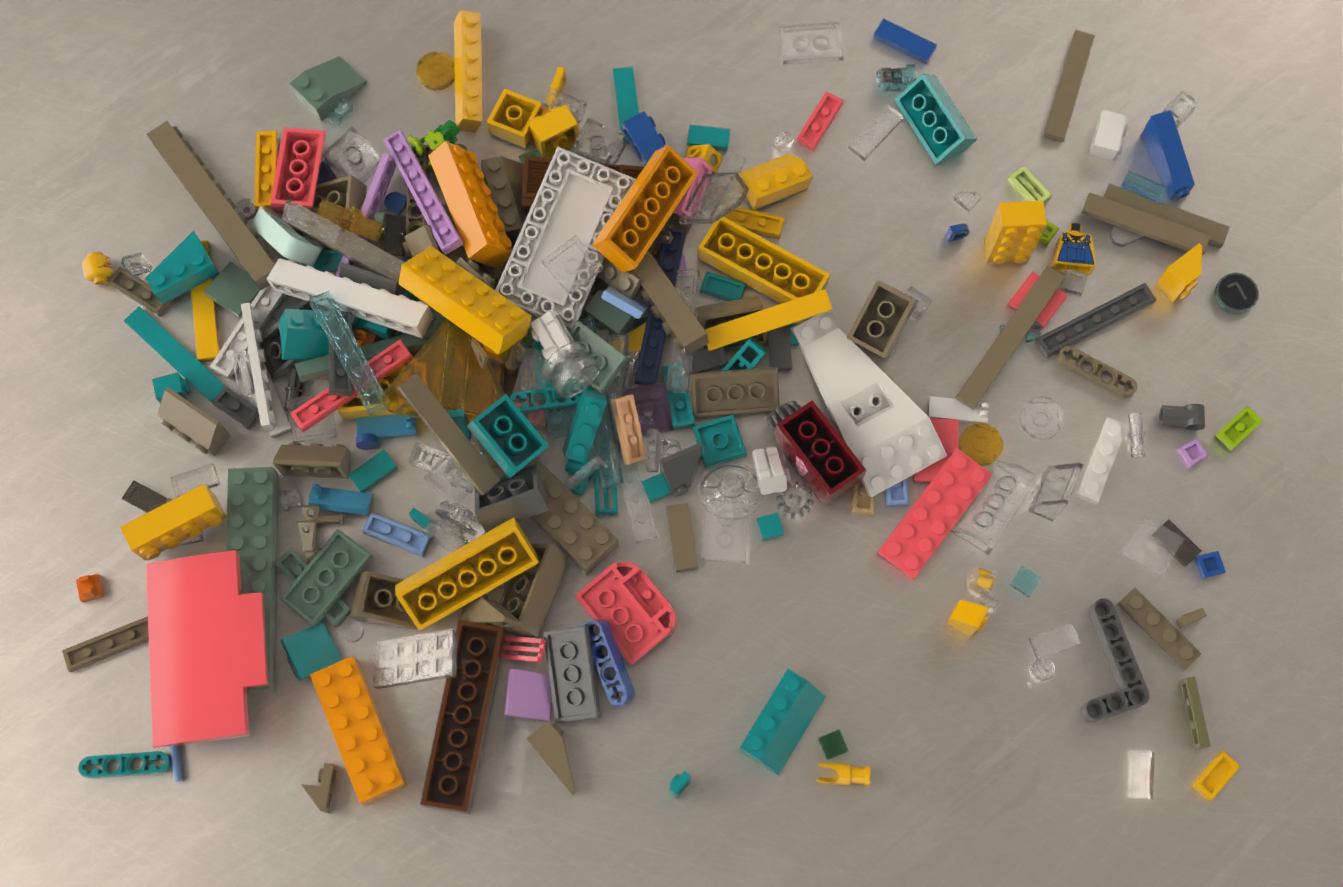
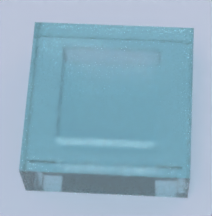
(1025, 581)

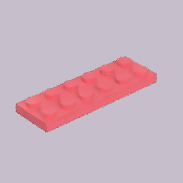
(934, 513)

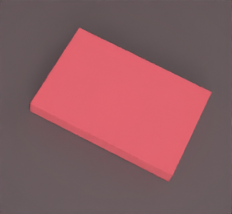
(948, 434)

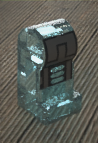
(895, 79)

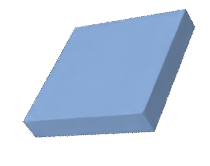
(622, 302)

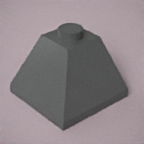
(681, 468)

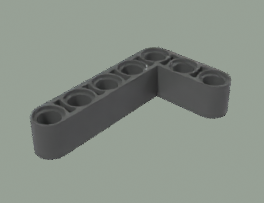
(1117, 665)

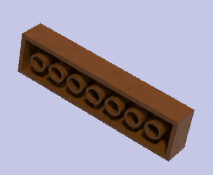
(463, 719)

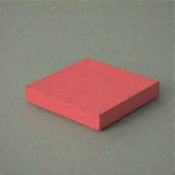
(1051, 307)

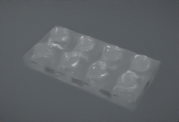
(415, 659)

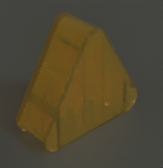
(450, 373)

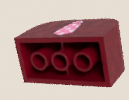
(818, 453)

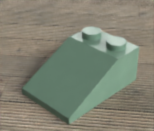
(325, 84)

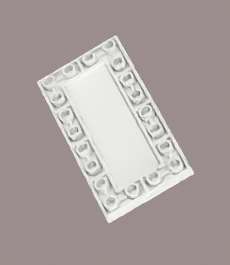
(572, 201)

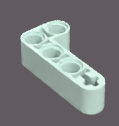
(285, 238)

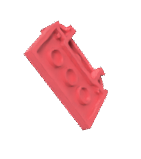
(631, 606)

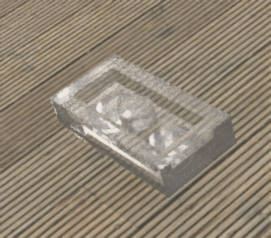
(1141, 775)

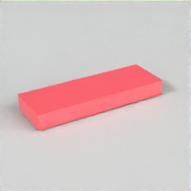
(819, 121)

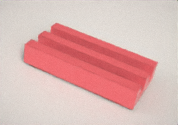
(508, 648)

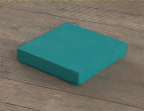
(720, 441)
(310, 650)

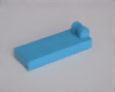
(387, 426)
(340, 500)

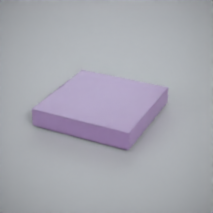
(528, 695)

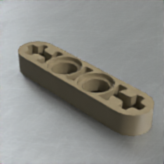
(1095, 375)

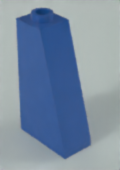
(1168, 154)

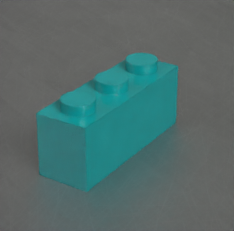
(584, 425)

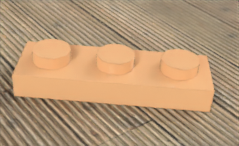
(628, 429)

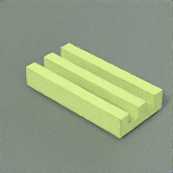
(1026, 190)

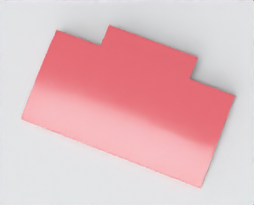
(202, 648)

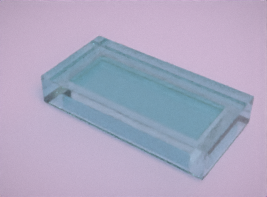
(1144, 187)

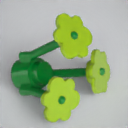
(435, 138)

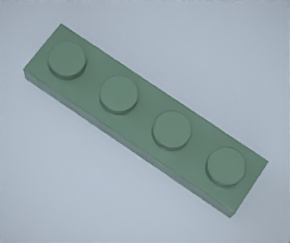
(292, 566)

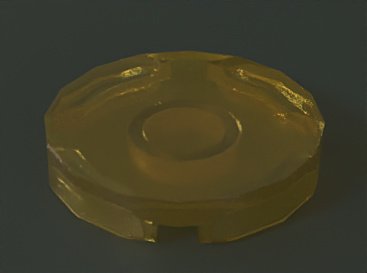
(436, 71)
(981, 443)

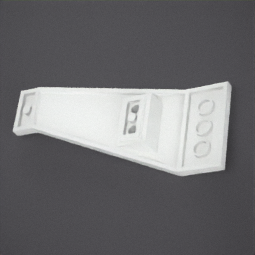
(888, 437)

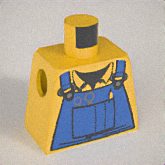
(1074, 251)

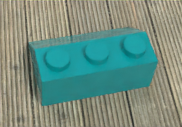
(302, 335)

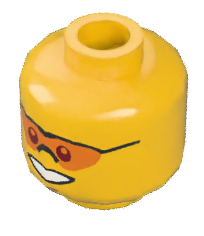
(97, 268)

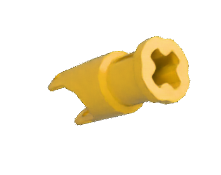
(846, 774)

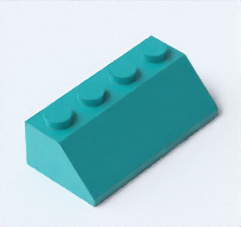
(935, 118)
(782, 722)

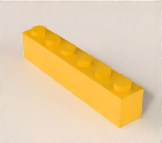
(468, 71)

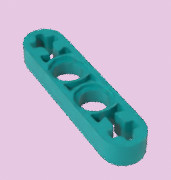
(549, 396)
(125, 762)

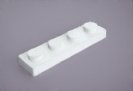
(1101, 460)

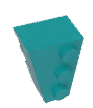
(182, 270)

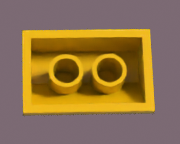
(776, 180)

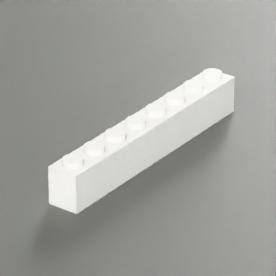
(360, 299)

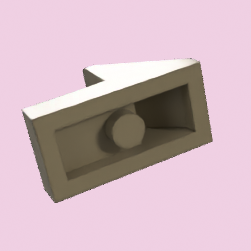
(323, 794)

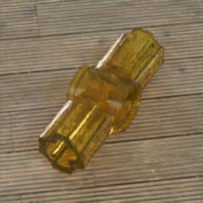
(351, 220)

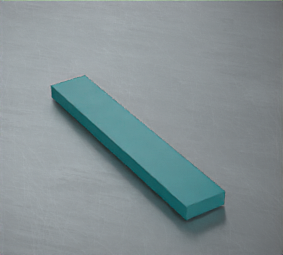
(174, 353)

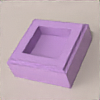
(1192, 453)

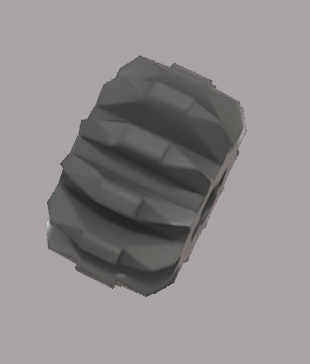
(781, 413)

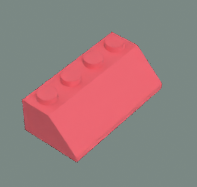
(297, 168)

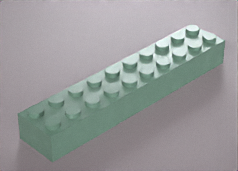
(253, 534)

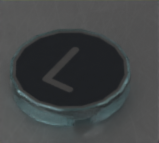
(1236, 293)

